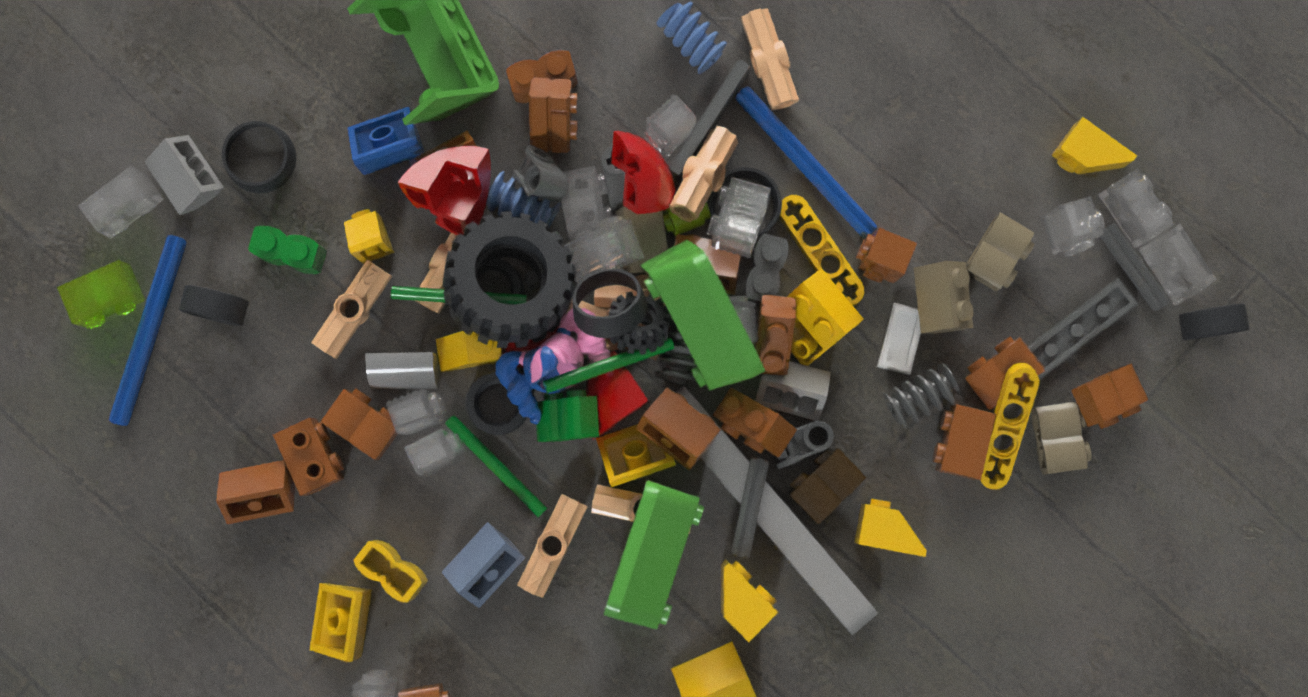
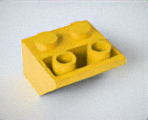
(821, 317)
(742, 604)

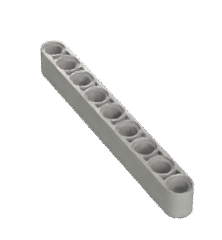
(788, 534)

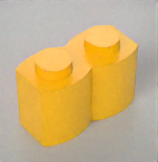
(383, 564)

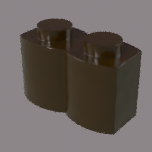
(826, 485)

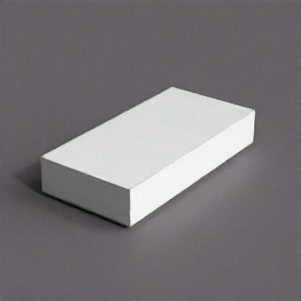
(900, 339)

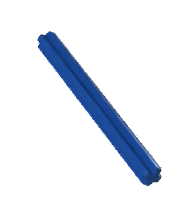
(805, 162)
(147, 330)

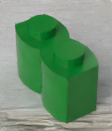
(292, 250)
(568, 417)

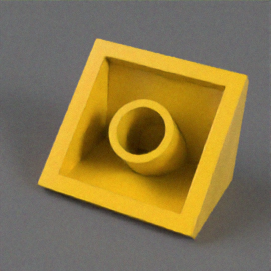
(631, 456)
(340, 621)
(714, 675)

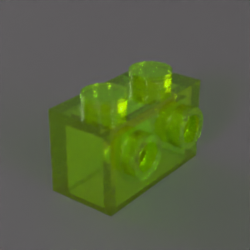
(101, 294)

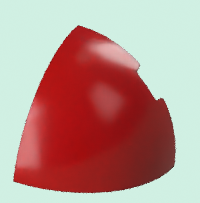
(647, 176)
(450, 185)
(616, 396)

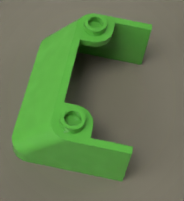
(444, 50)
(702, 315)
(652, 556)

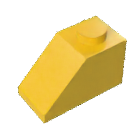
(1091, 150)
(367, 236)
(464, 351)
(886, 529)

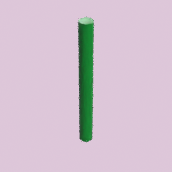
(436, 295)
(601, 367)
(496, 466)

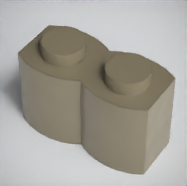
(999, 251)
(1060, 438)

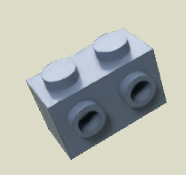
(483, 565)

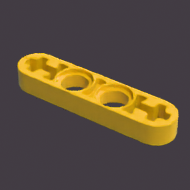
(825, 248)
(1011, 427)

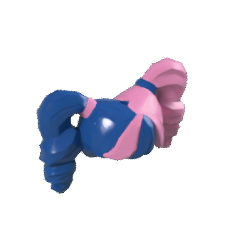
(554, 357)

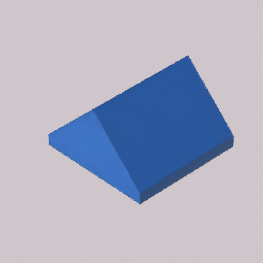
(384, 142)

